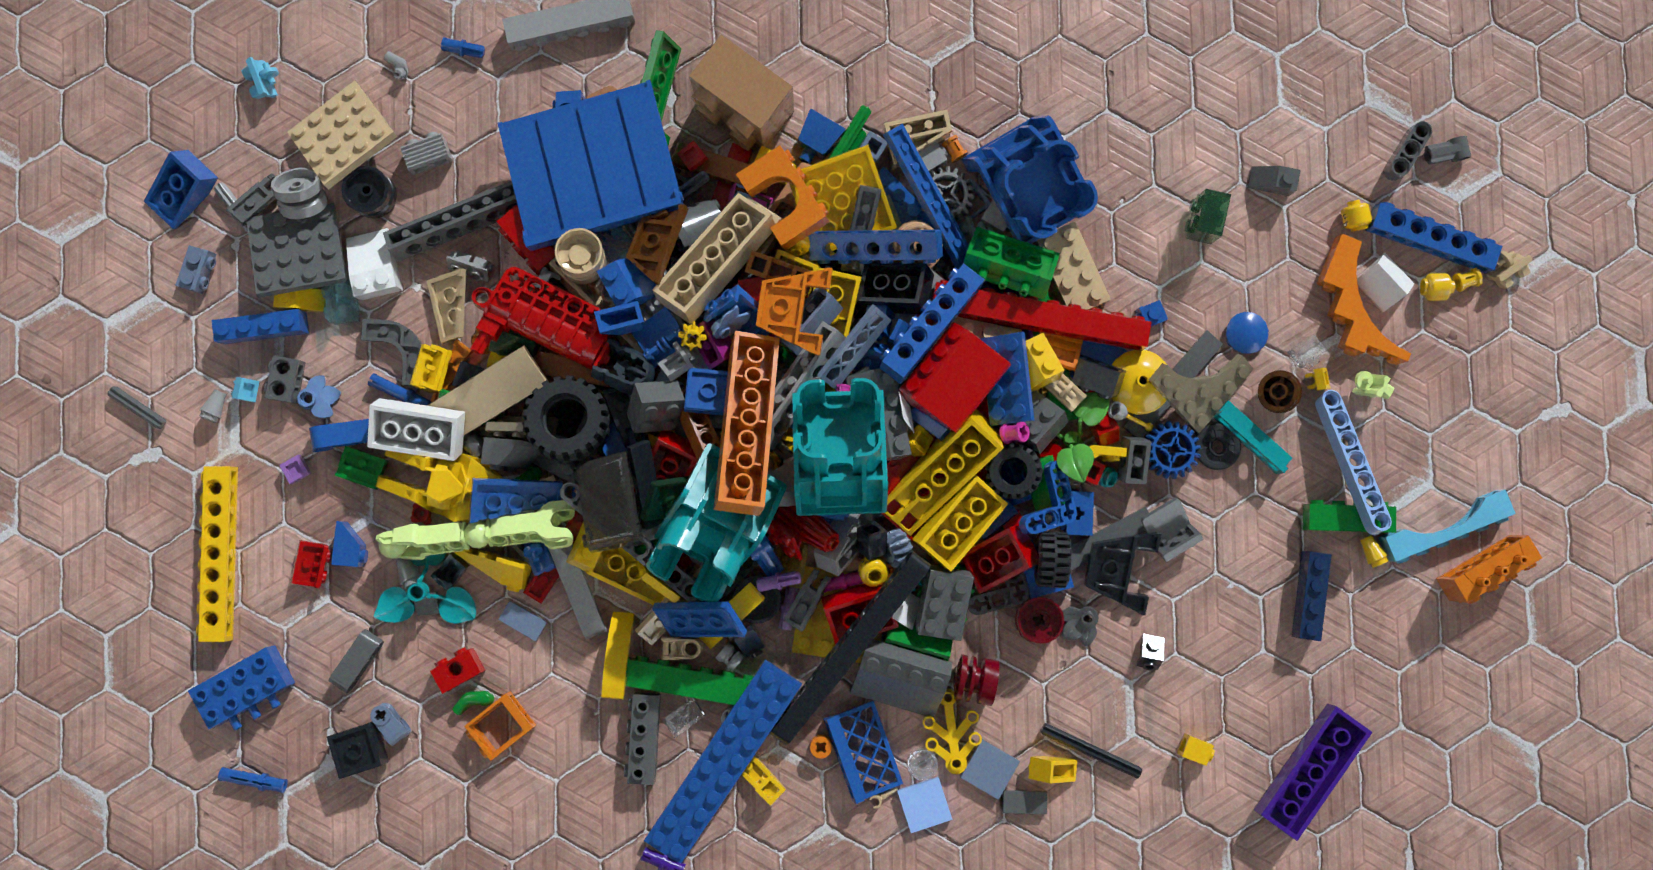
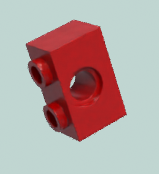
(470, 667)

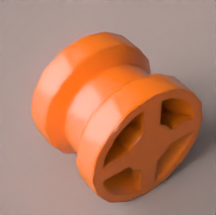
(820, 740)

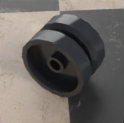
(369, 192)
(768, 607)

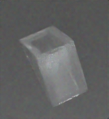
(683, 717)

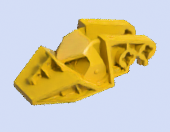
(448, 485)

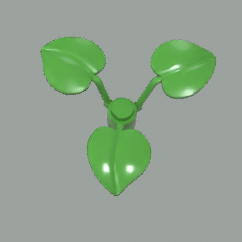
(1077, 457)

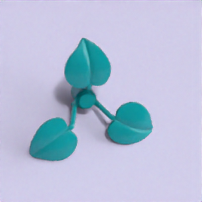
(396, 606)

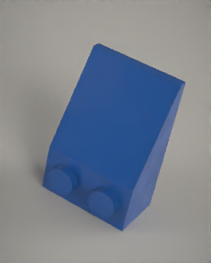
(179, 187)

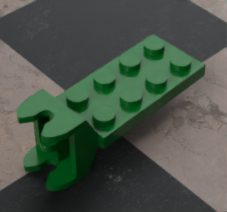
(661, 68)

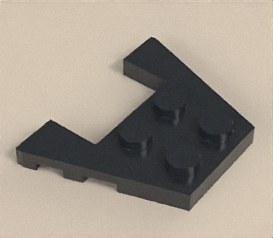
(1111, 568)

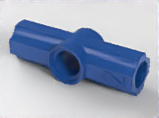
(767, 558)

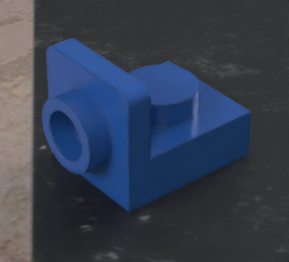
(1152, 312)

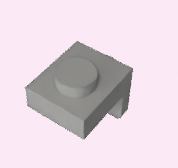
(676, 363)

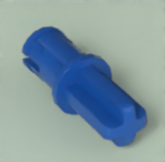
(462, 48)

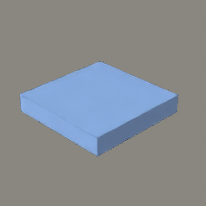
(924, 804)

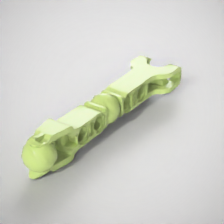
(418, 541)

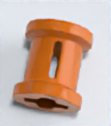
(954, 148)

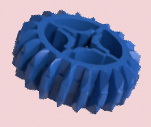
(1173, 441)

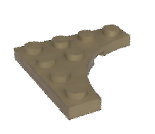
(1203, 396)

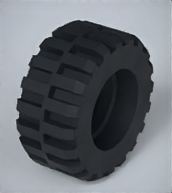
(547, 400)

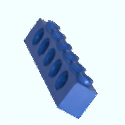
(929, 239)
(1487, 249)
(900, 368)

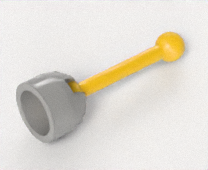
(1119, 412)

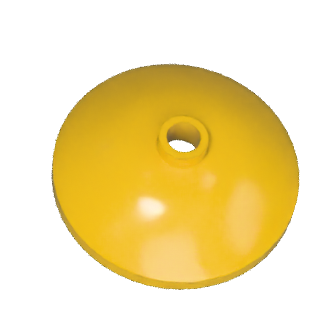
(1137, 397)

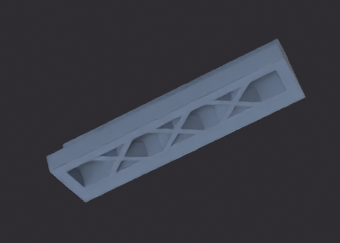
(854, 347)

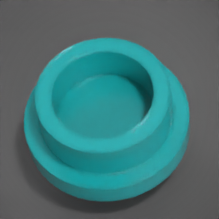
(1108, 477)

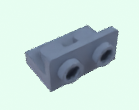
(196, 269)

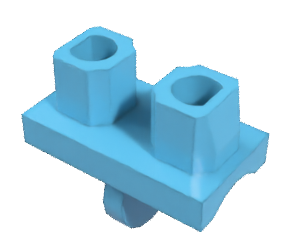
(263, 78)

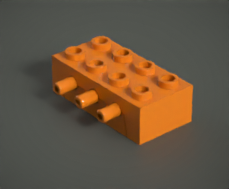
(1489, 569)

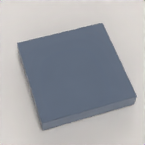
(990, 769)

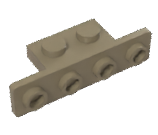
(512, 427)

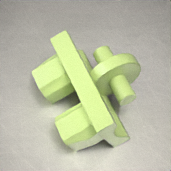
(1372, 385)

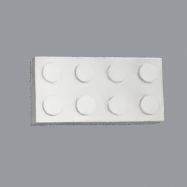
(416, 429)

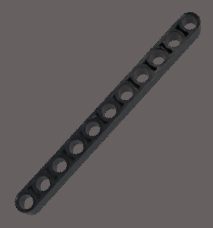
(850, 646)

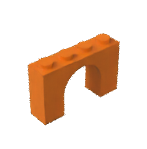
(778, 167)

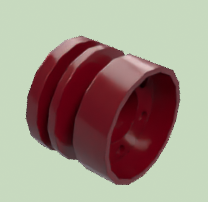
(1050, 615)
(977, 680)

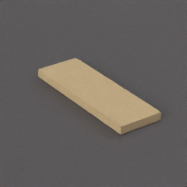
(494, 389)

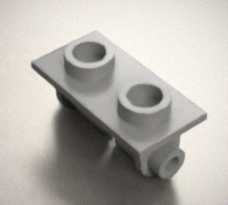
(477, 270)

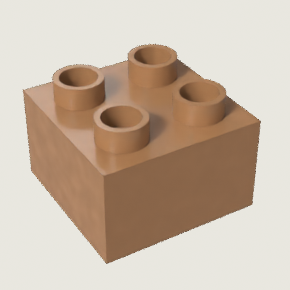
(742, 94)

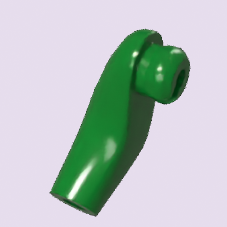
(472, 698)

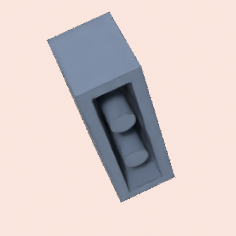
(817, 308)

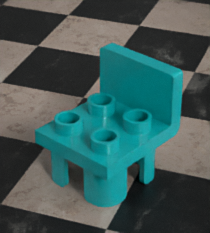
(839, 449)
(709, 535)

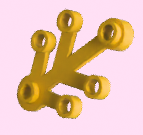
(952, 736)

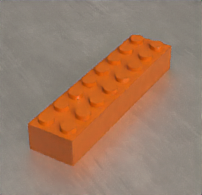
(747, 424)

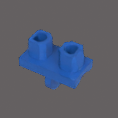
(539, 557)

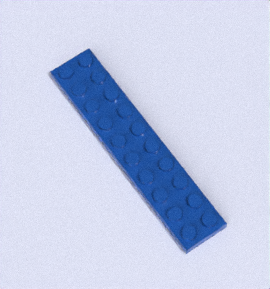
(723, 761)

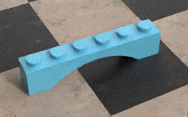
(1485, 510)

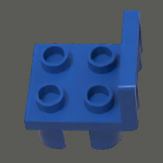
(1033, 179)

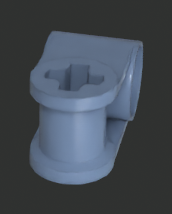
(391, 725)

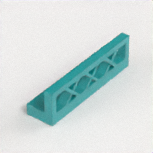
(1253, 438)

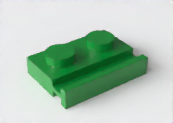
(360, 467)

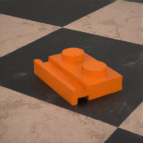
(1066, 350)

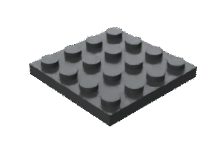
(295, 252)

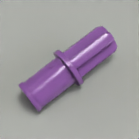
(778, 581)

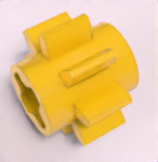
(692, 329)

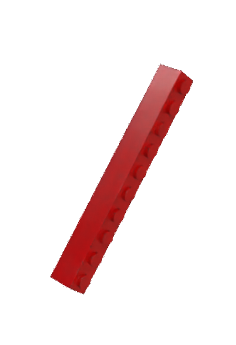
(1054, 318)

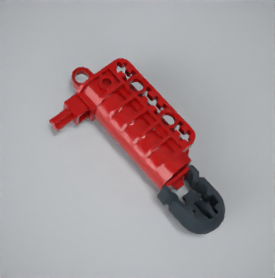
(556, 328)

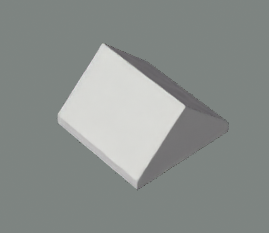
(1384, 283)

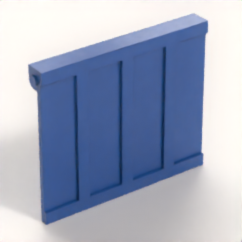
(590, 165)

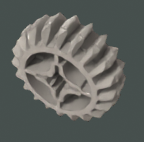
(956, 181)

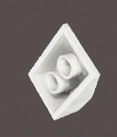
(371, 266)

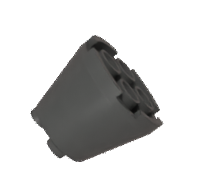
(696, 222)

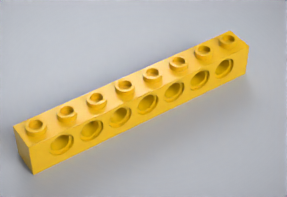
(225, 563)

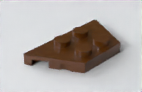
(655, 241)

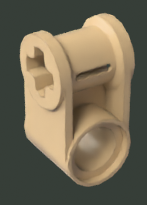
(676, 648)

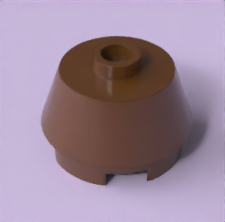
(1279, 391)

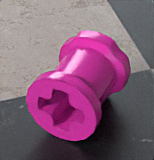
(1014, 432)

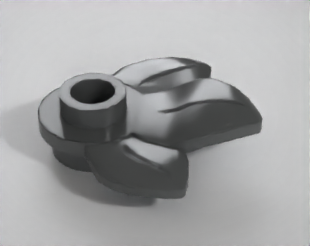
(1077, 627)

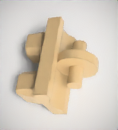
(1507, 265)
(1066, 392)

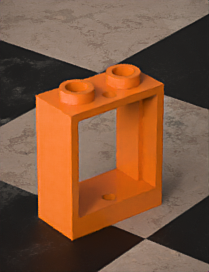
(518, 713)

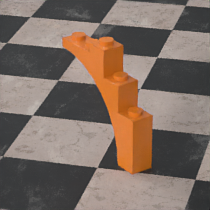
(1347, 308)

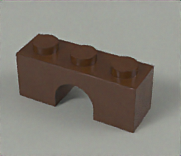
(770, 268)

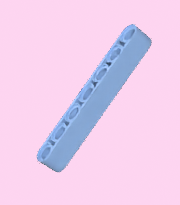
(1352, 473)

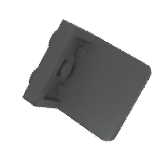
(1175, 528)

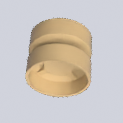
(580, 255)

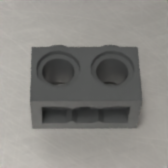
(291, 380)

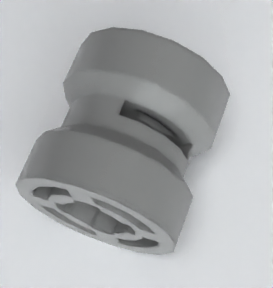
(726, 653)

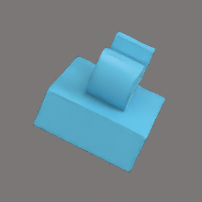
(245, 389)

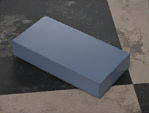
(523, 620)

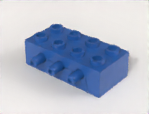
(242, 688)

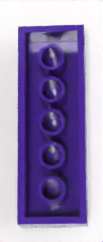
(1312, 771)

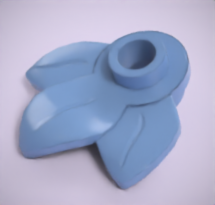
(729, 323)
(322, 397)

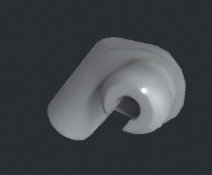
(399, 63)

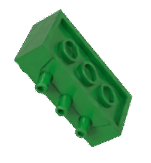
(1011, 263)

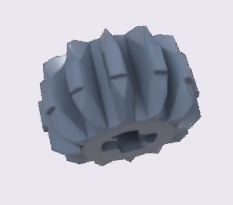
(897, 547)

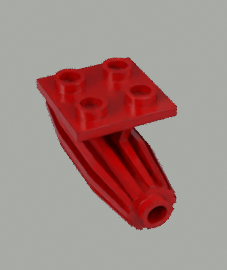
(791, 529)

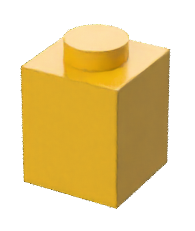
(1196, 749)

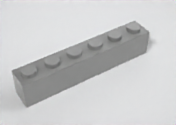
(566, 21)

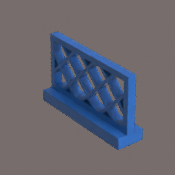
(845, 758)

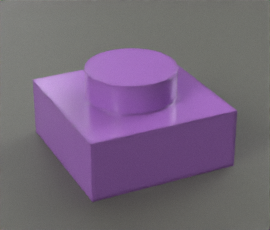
(295, 469)

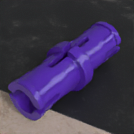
(660, 860)

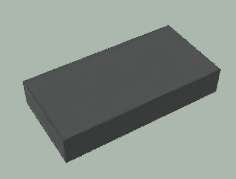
(1024, 802)

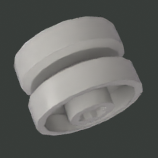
(299, 193)

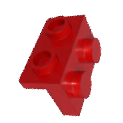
(310, 564)

